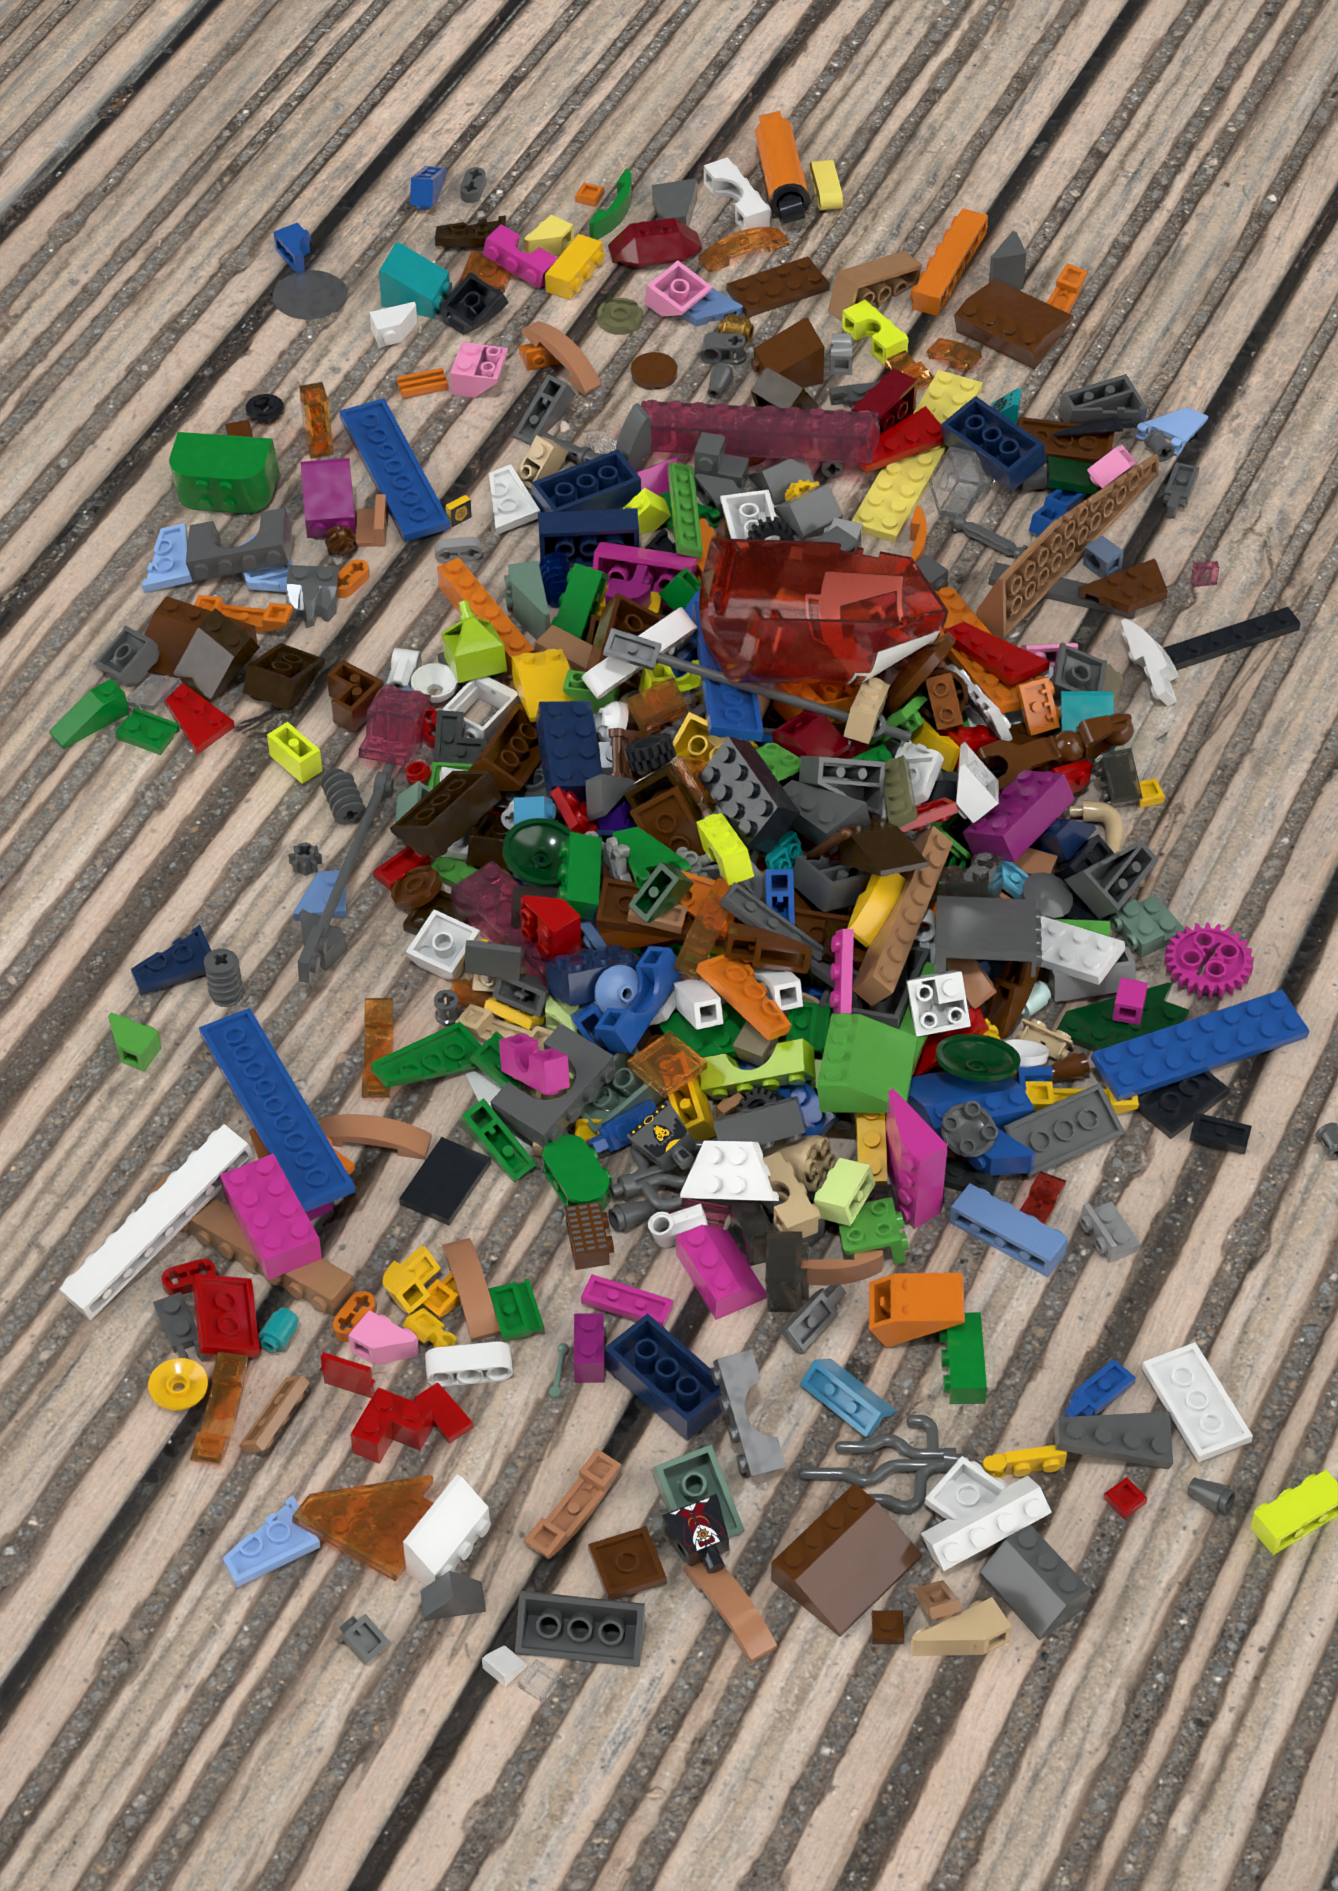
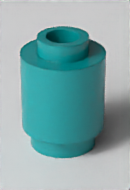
(278, 1330)

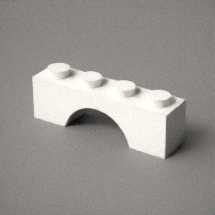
(725, 180)
(962, 1538)

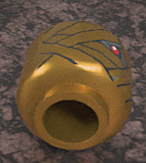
(737, 324)

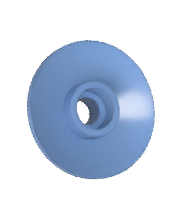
(611, 985)

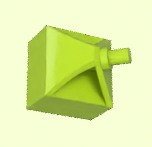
(473, 647)

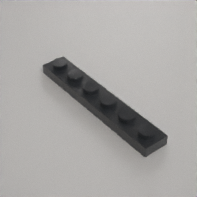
(1233, 638)

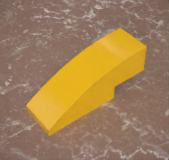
(875, 906)

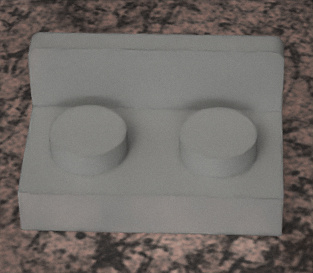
(1109, 1231)

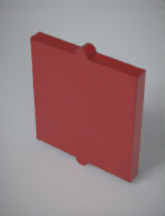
(347, 1375)

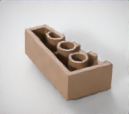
(874, 281)

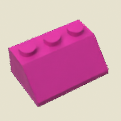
(718, 1270)

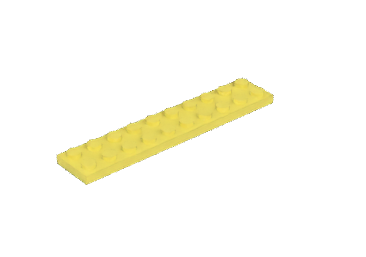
(903, 483)

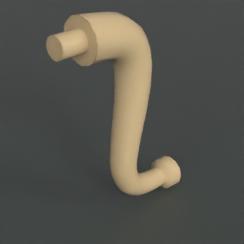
(1109, 816)

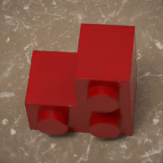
(390, 1419)

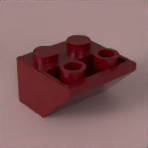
(810, 736)

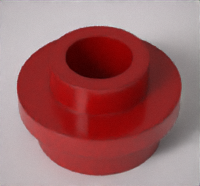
(417, 772)

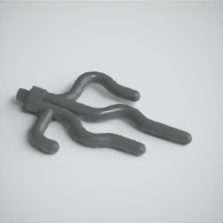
(648, 1177)
(920, 1460)

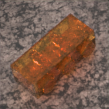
(316, 420)

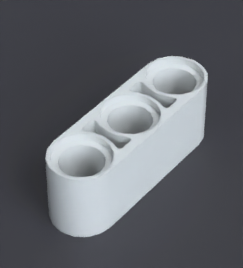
(469, 1364)

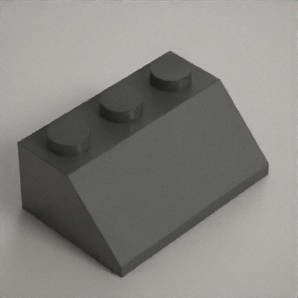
(1035, 1582)

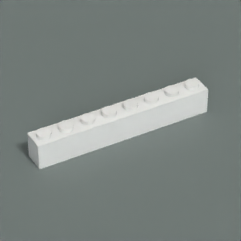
(155, 1222)

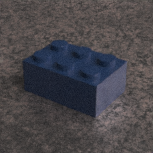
(575, 977)

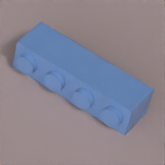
(1009, 1230)

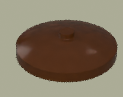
(915, 671)

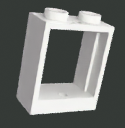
(490, 692)

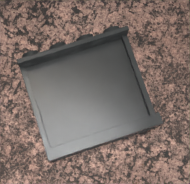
(987, 930)

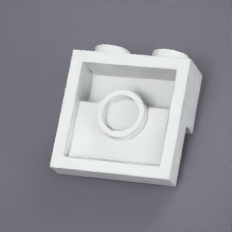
(964, 1491)

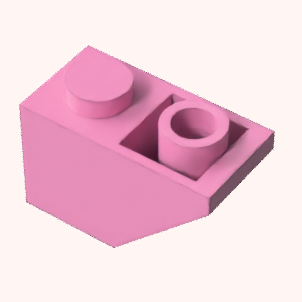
(1111, 467)
(382, 1341)

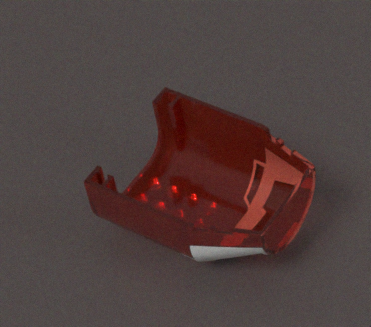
(813, 611)

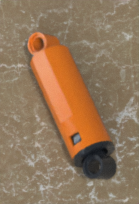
(782, 167)

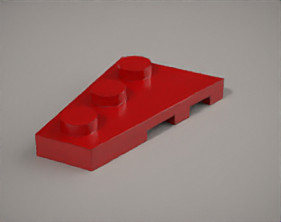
(197, 717)

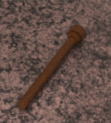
(827, 845)

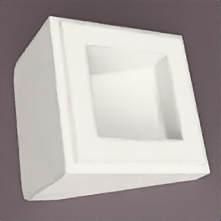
(503, 1665)

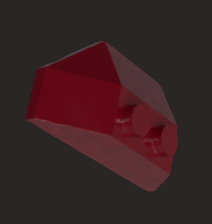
(654, 243)

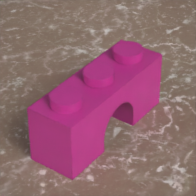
(502, 249)
(538, 1069)

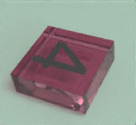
(1204, 574)

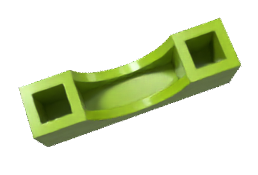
(790, 1064)

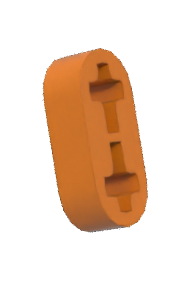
(353, 580)
(350, 1313)

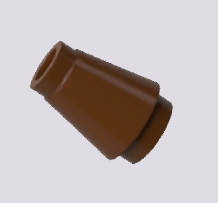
(1071, 1067)

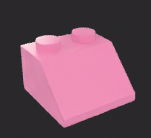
(675, 290)

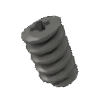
(342, 796)
(223, 977)

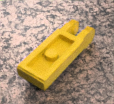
(1024, 1461)

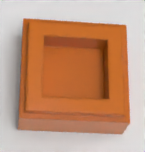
(589, 194)

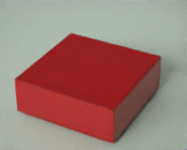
(1125, 1498)

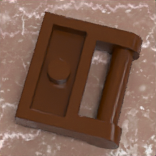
(620, 760)

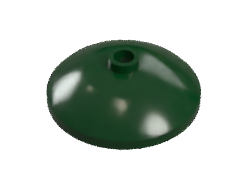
(535, 842)
(978, 1058)

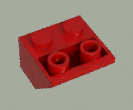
(550, 926)

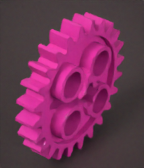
(1223, 971)

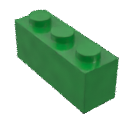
(580, 600)
(580, 873)
(964, 1361)

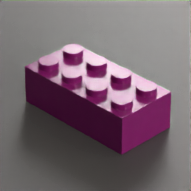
(1021, 816)

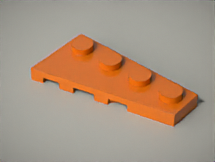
(740, 989)

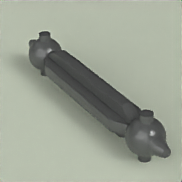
(986, 536)

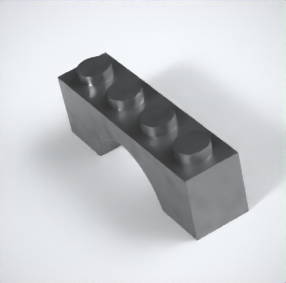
(757, 1451)

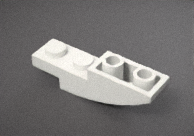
(1152, 659)

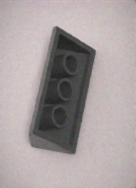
(580, 1628)

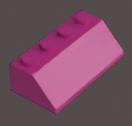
(622, 561)

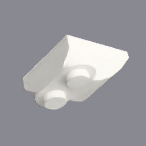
(441, 945)

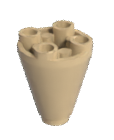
(809, 1158)

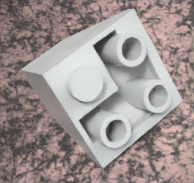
(938, 1002)

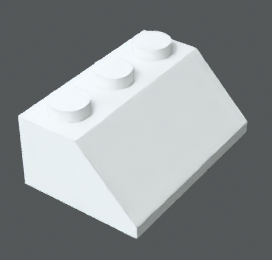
(746, 509)
(975, 786)
(446, 1532)

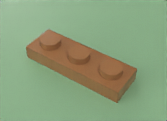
(274, 1414)

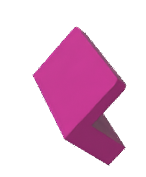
(656, 477)

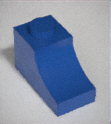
(292, 245)

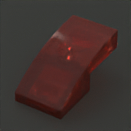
(1043, 1196)

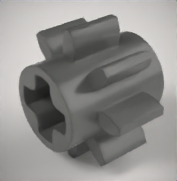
(305, 858)

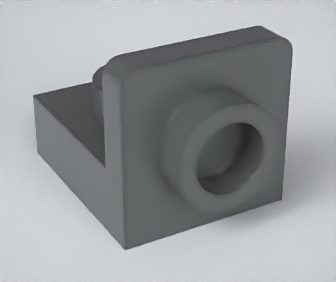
(362, 1637)

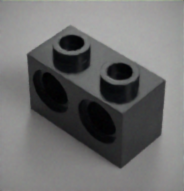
(1089, 853)

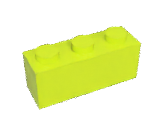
(1296, 1512)

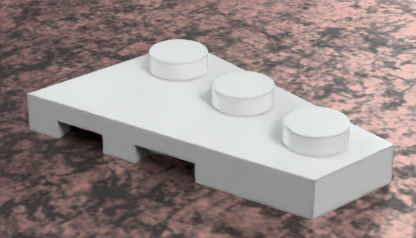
(510, 500)

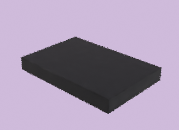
(1176, 1104)
(445, 1181)

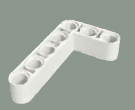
(672, 632)

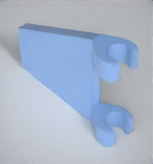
(1177, 425)

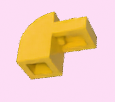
(406, 1279)

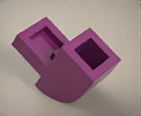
(637, 590)

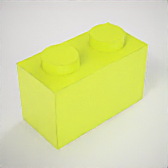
(294, 752)

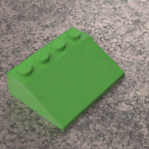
(863, 1064)

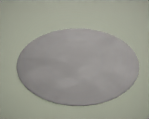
(309, 294)

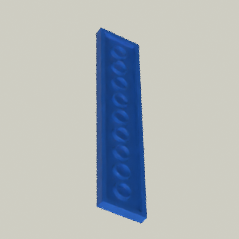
(276, 1109)

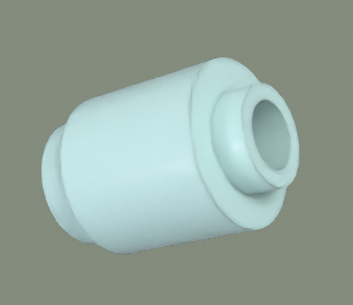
(1037, 1000)

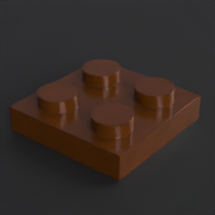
(627, 1563)

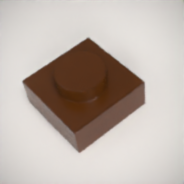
(887, 1627)

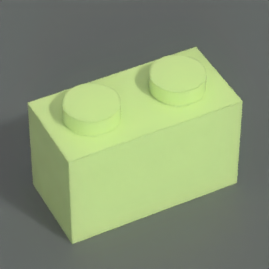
(844, 1191)

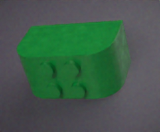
(224, 472)

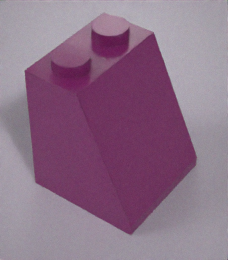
(327, 496)

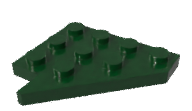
(1095, 1030)

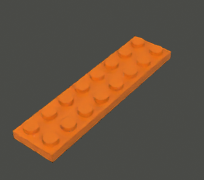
(1002, 695)

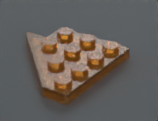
(368, 1520)

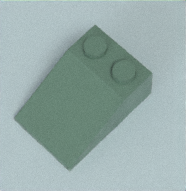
(527, 597)
(619, 1094)
(693, 1479)

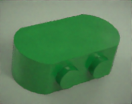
(576, 1172)

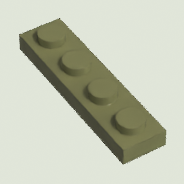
(899, 792)

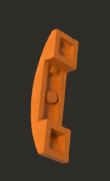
(1067, 287)
(918, 533)
(265, 620)

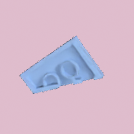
(169, 560)

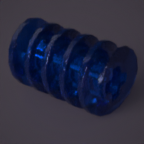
(554, 574)

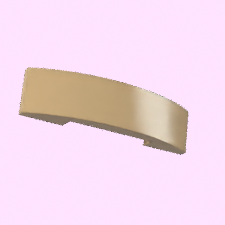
(483, 1025)

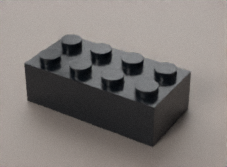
(748, 794)

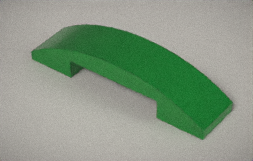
(606, 221)

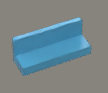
(846, 1396)

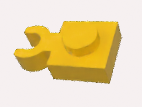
(429, 1328)

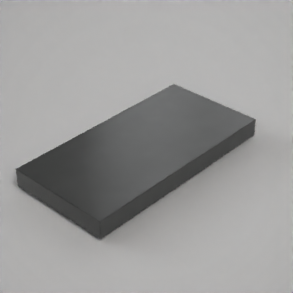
(1067, 1128)

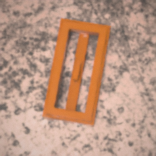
(422, 383)

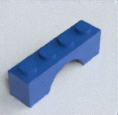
(624, 1027)

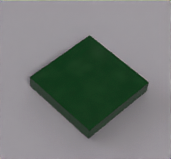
(1069, 475)

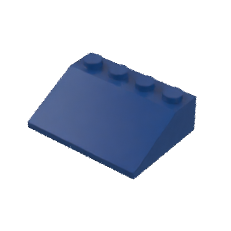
(937, 1092)

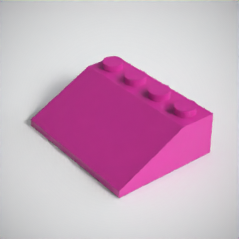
(914, 1162)

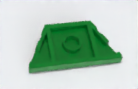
(709, 1040)

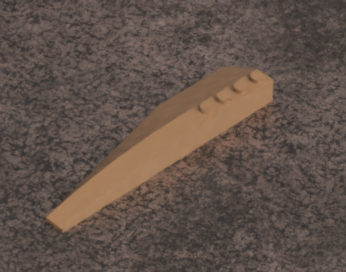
(1060, 549)

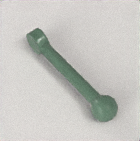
(554, 1391)

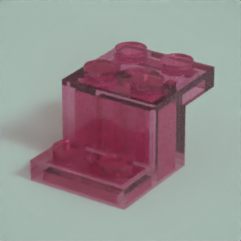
(394, 725)

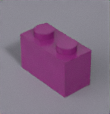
(589, 1347)

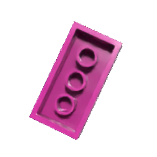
(270, 1216)

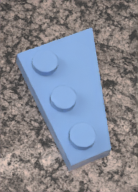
(270, 1546)

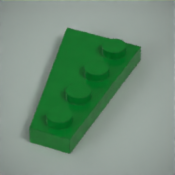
(428, 1058)

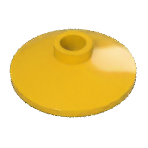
(178, 1374)

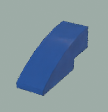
(1055, 506)

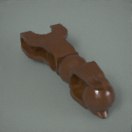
(1091, 739)

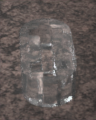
(600, 442)

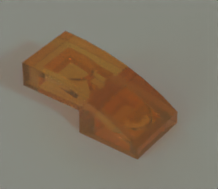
(959, 354)
(905, 364)

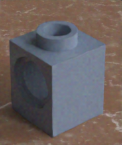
(1103, 557)

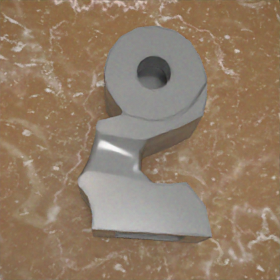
(841, 354)

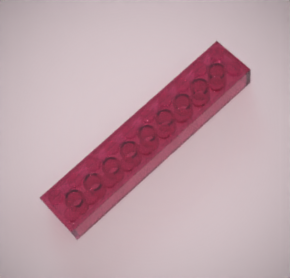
(766, 430)

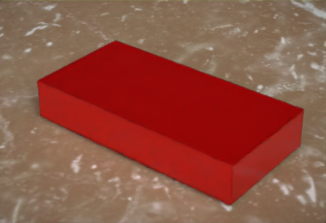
(398, 865)
(447, 1415)

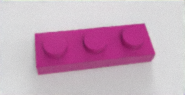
(842, 971)
(625, 1300)

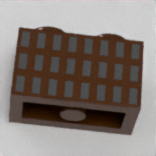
(588, 1236)

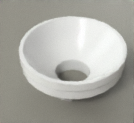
(435, 677)
(611, 716)
(1030, 1052)

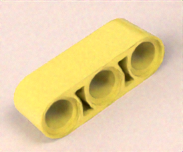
(826, 185)

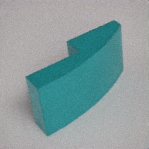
(784, 852)

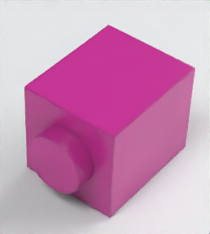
(1130, 1001)

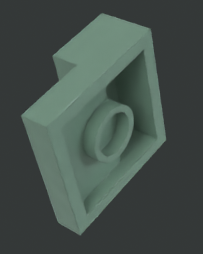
(1145, 925)

